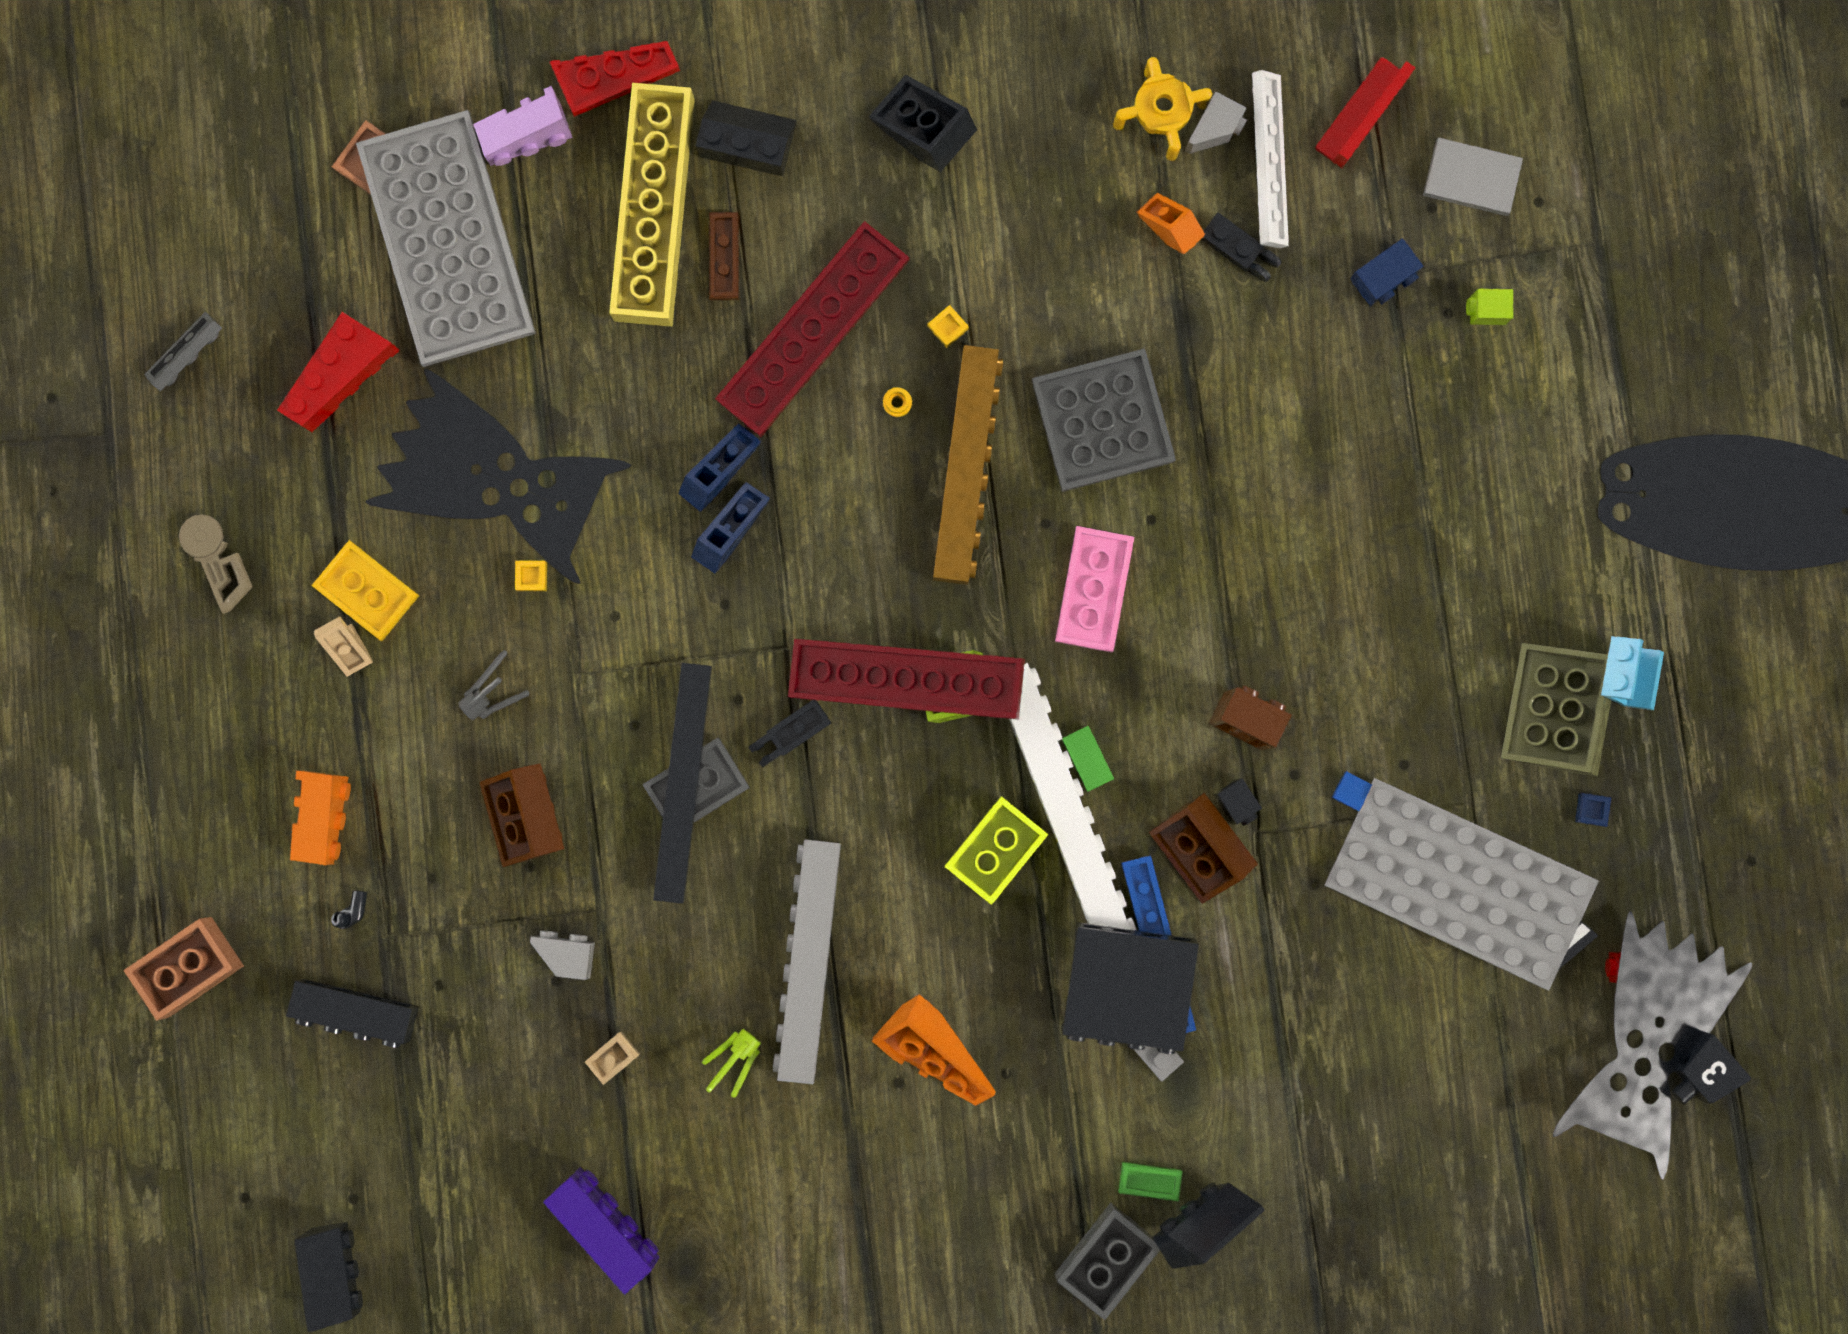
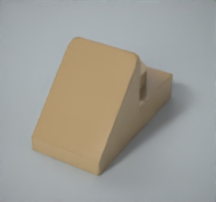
(343, 645)
(612, 1057)

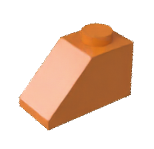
(1171, 222)

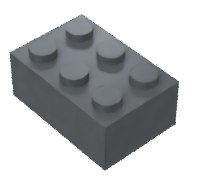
(1107, 1261)

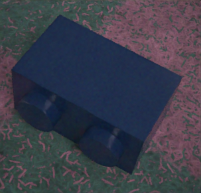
(1386, 272)

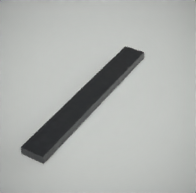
(682, 783)

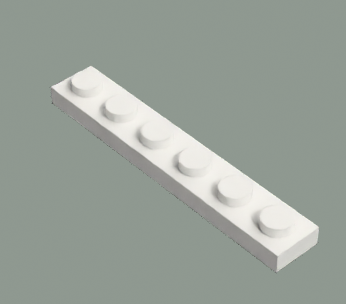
(1270, 159)

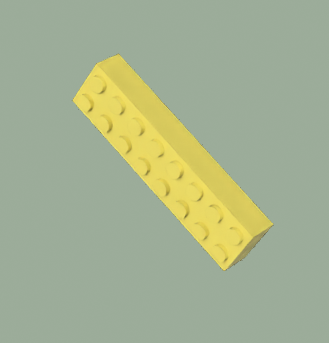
(652, 204)

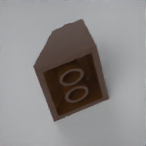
(521, 814)
(1203, 848)

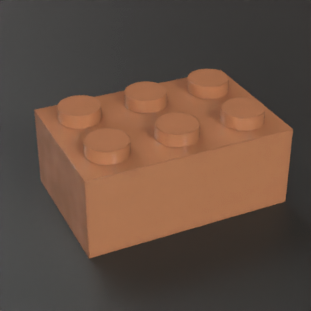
(183, 968)

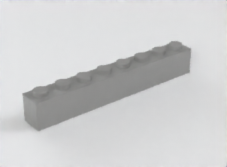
(808, 963)

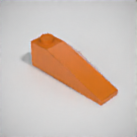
(927, 1041)

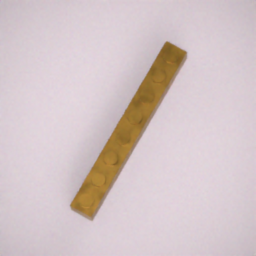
(966, 465)

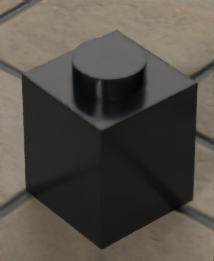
(1238, 802)

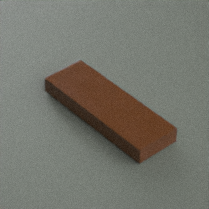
(723, 256)

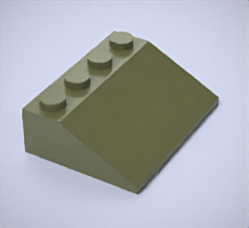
(1558, 710)

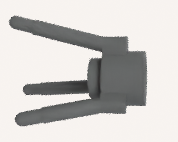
(475, 700)

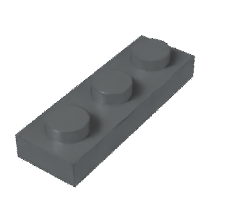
(183, 351)

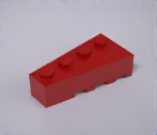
(335, 371)

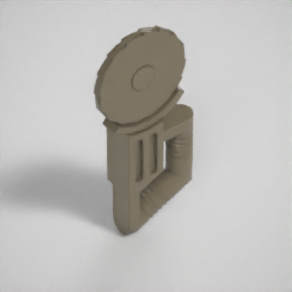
(203, 539)

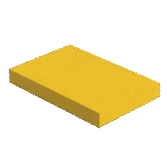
(365, 590)

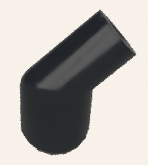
(351, 914)

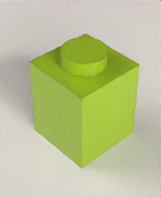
(1490, 307)

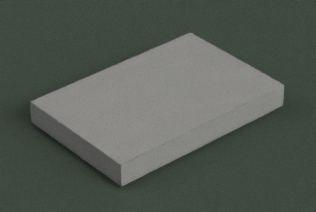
(1472, 176)

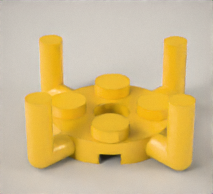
(1158, 121)

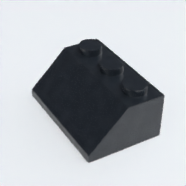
(745, 138)
(1206, 1225)
(328, 1275)

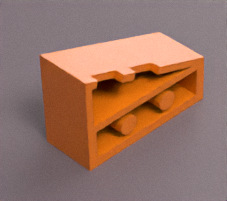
(319, 817)

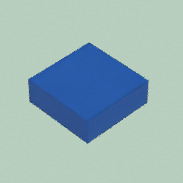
(1351, 791)

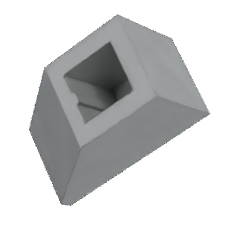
(565, 956)

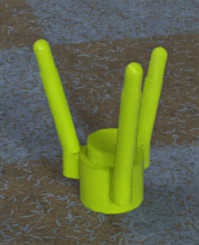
(743, 1045)

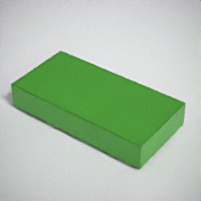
(1087, 758)
(1150, 1181)

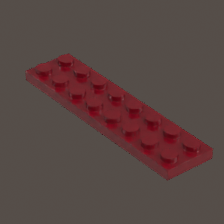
(812, 329)
(907, 678)

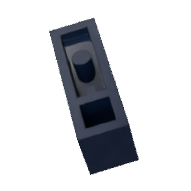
(718, 467)
(729, 528)

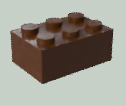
(1250, 718)

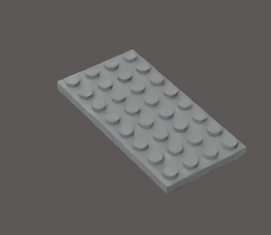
(445, 238)
(1461, 884)

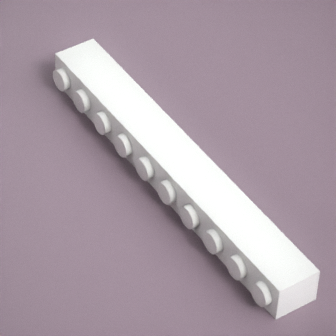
(1064, 809)

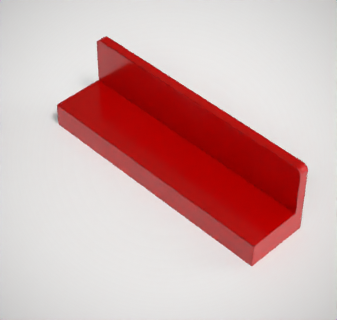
(1363, 111)

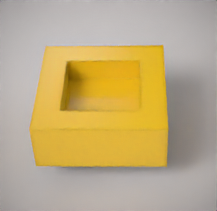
(948, 326)
(530, 575)

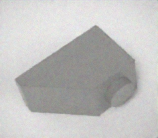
(1218, 124)

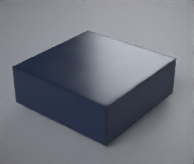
(1593, 809)

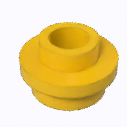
(899, 393)

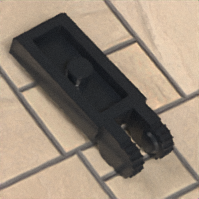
(1239, 247)
(793, 731)

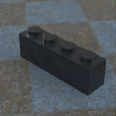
(352, 1012)

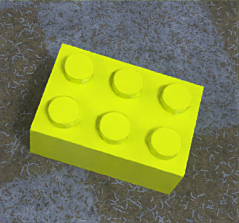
(996, 850)

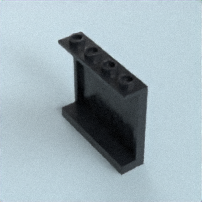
(1130, 988)

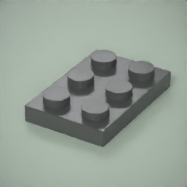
(718, 781)

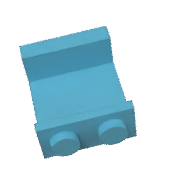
(1632, 673)

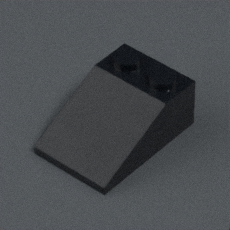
(924, 122)

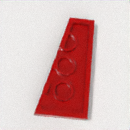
(605, 77)

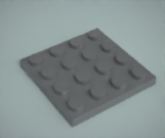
(1103, 420)

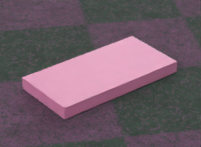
(1094, 589)

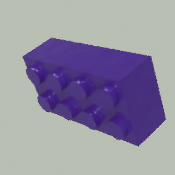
(603, 1229)

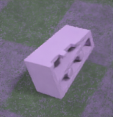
(524, 129)

